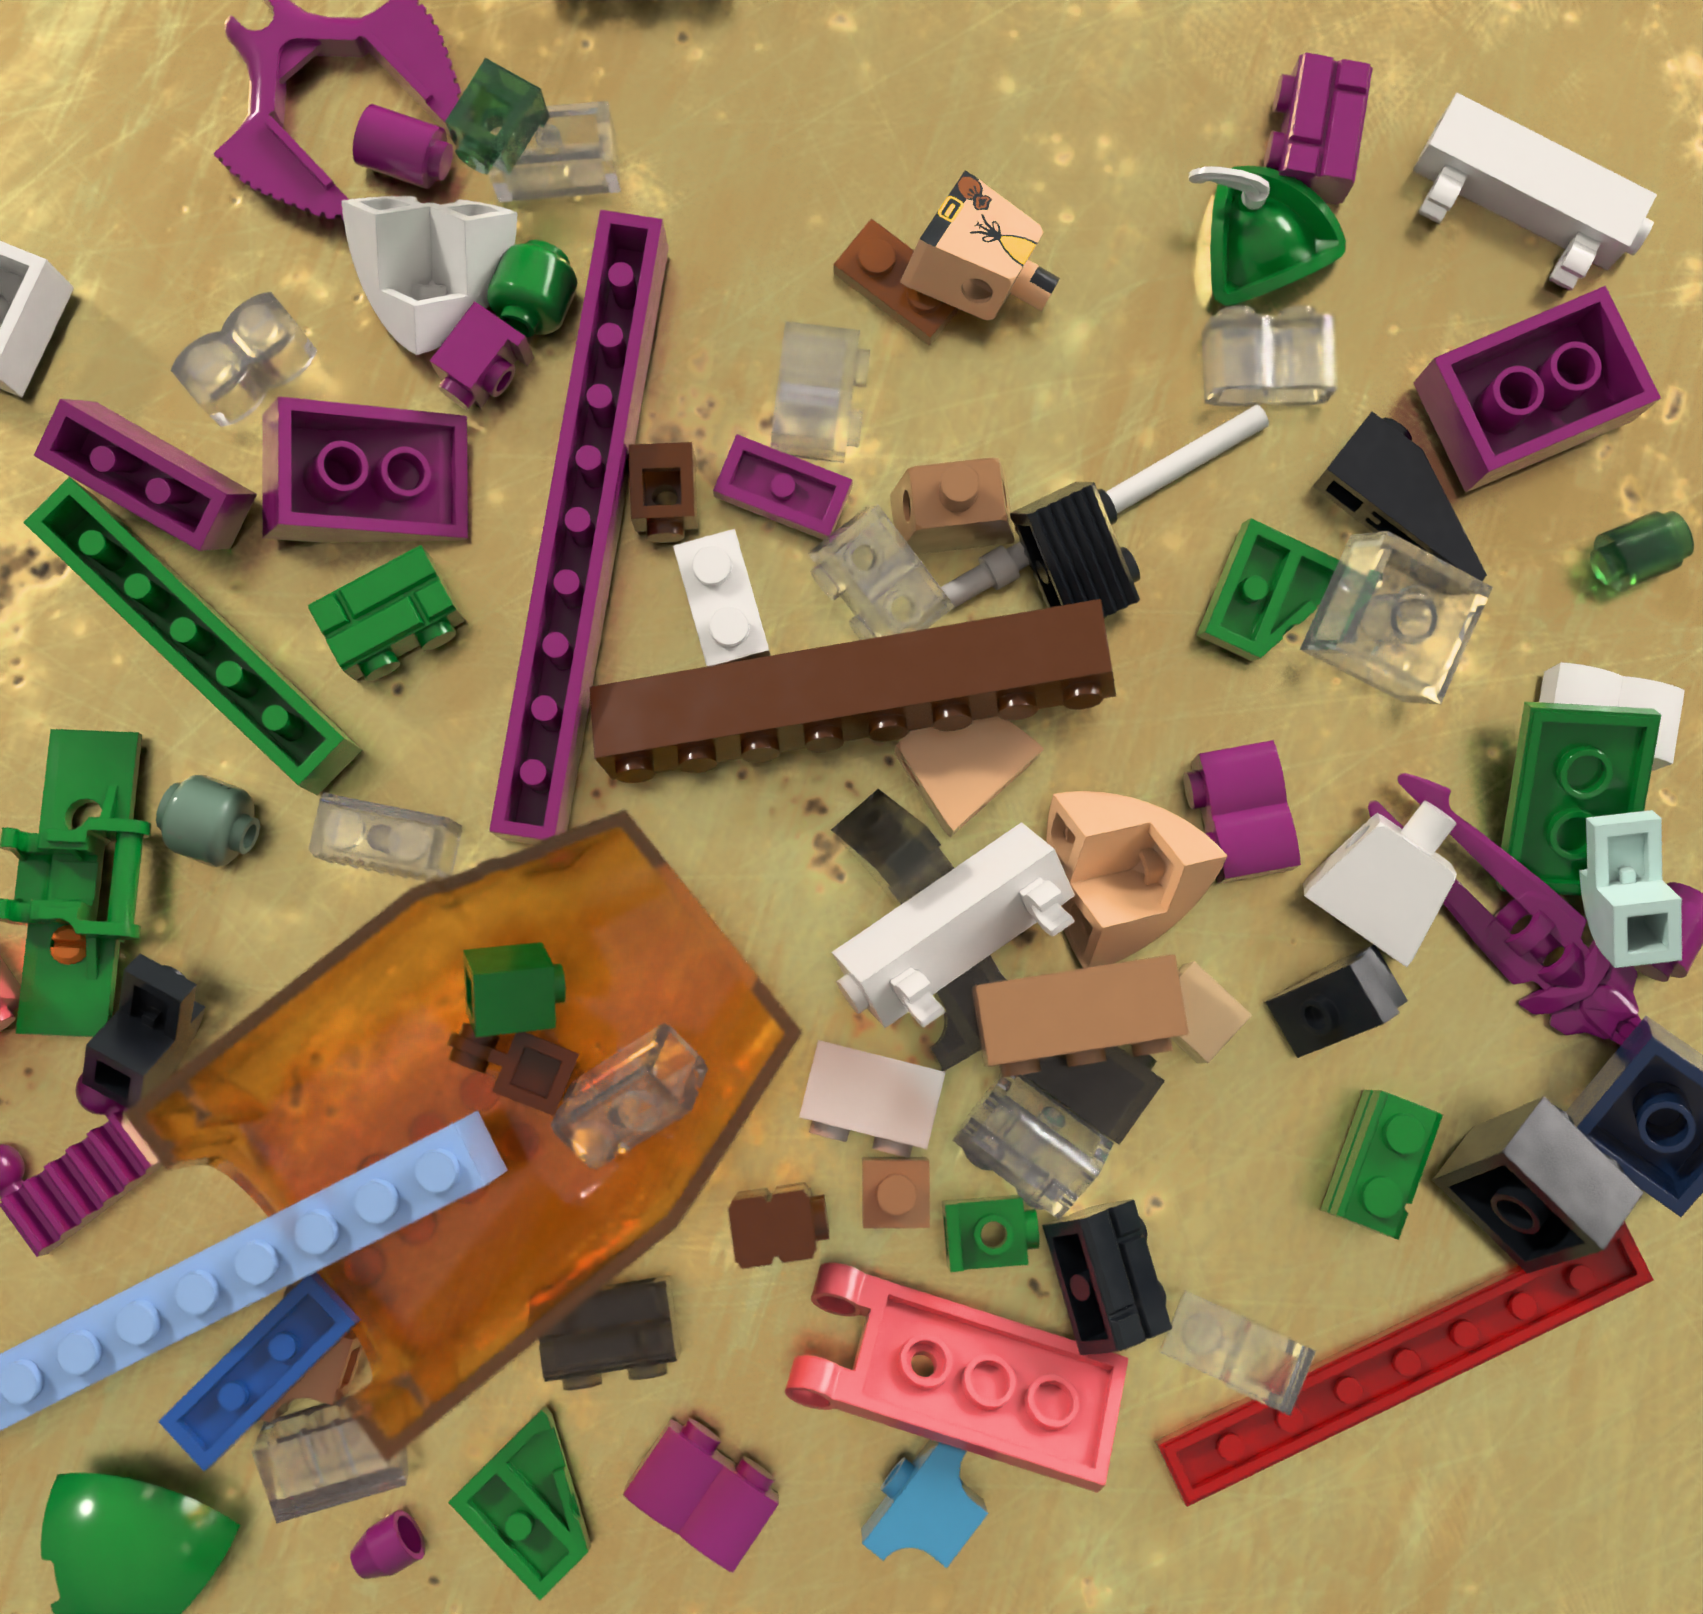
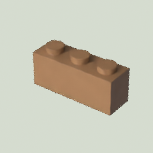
(1080, 1014)

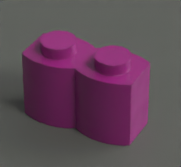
(1245, 809)
(703, 1493)

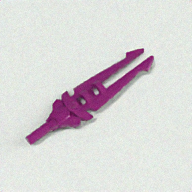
(1582, 986)

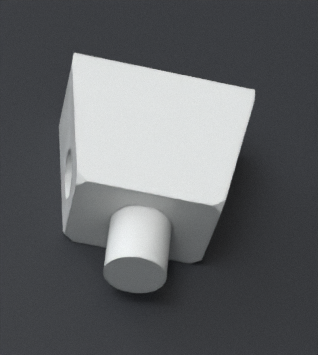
(1388, 880)

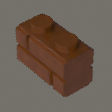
(777, 1224)

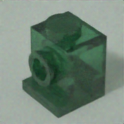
(492, 101)

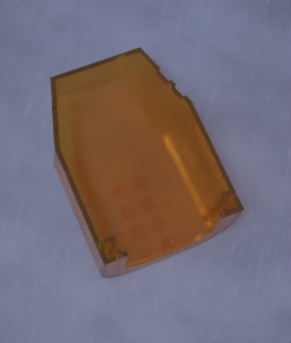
(360, 1067)

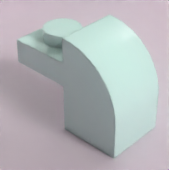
(1623, 892)

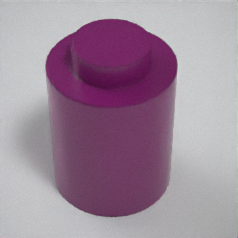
(401, 146)

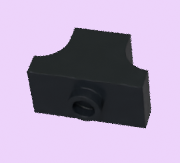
(1338, 1002)

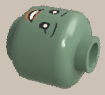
(207, 820)

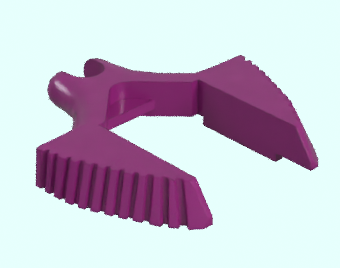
(395, 35)

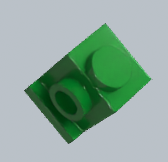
(963, 1226)

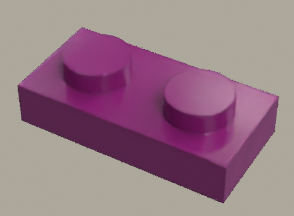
(782, 488)

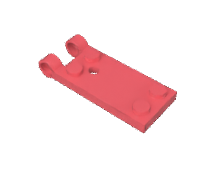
(993, 1382)

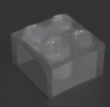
(1396, 617)

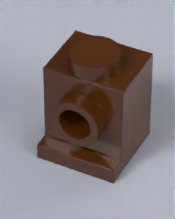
(657, 470)

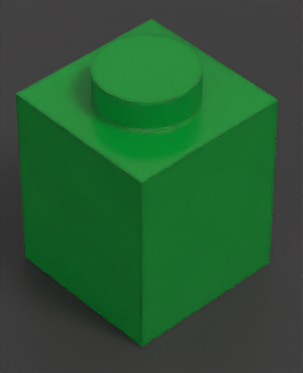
(512, 989)

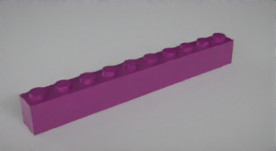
(580, 530)

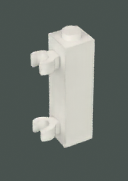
(1534, 186)
(954, 927)

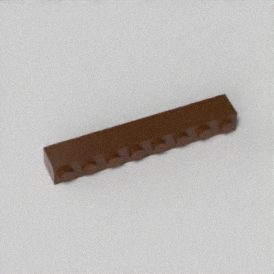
(853, 692)

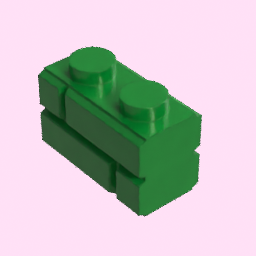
(387, 615)
(1381, 1162)

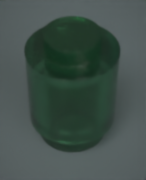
(1641, 550)

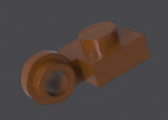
(531, 1071)

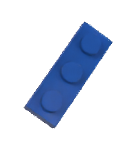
(259, 1371)

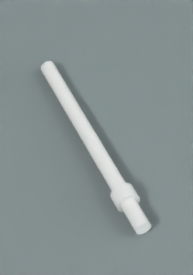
(1003, 565)

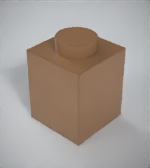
(895, 1192)

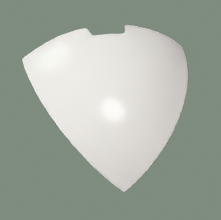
(425, 261)

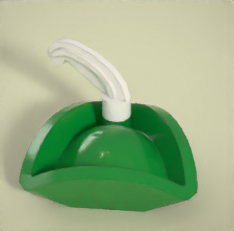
(1265, 231)

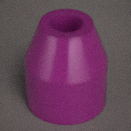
(388, 1546)

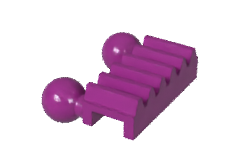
(80, 1182)

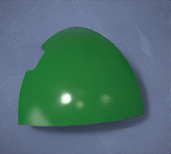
(129, 1545)

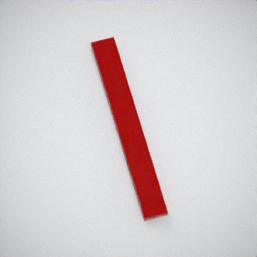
(1398, 1366)

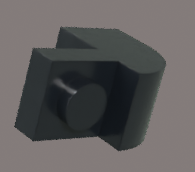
(145, 1035)

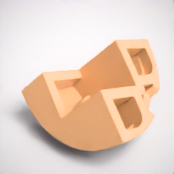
(1129, 871)

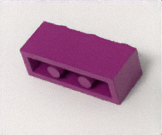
(145, 474)

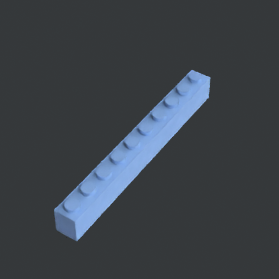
(247, 1267)

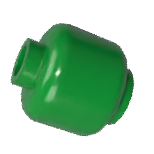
(532, 287)

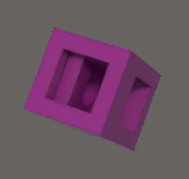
(479, 358)

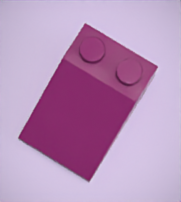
(362, 473)

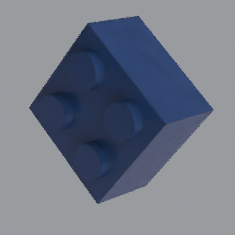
(1649, 1114)

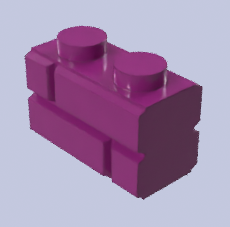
(1320, 124)

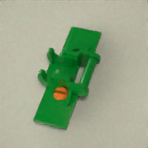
(58, 883)

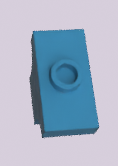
(925, 1507)

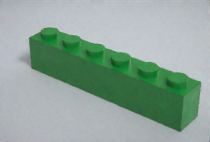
(192, 636)

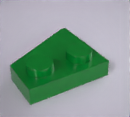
(1264, 590)
(528, 1507)

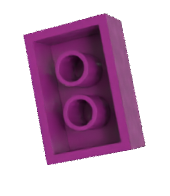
(1535, 388)

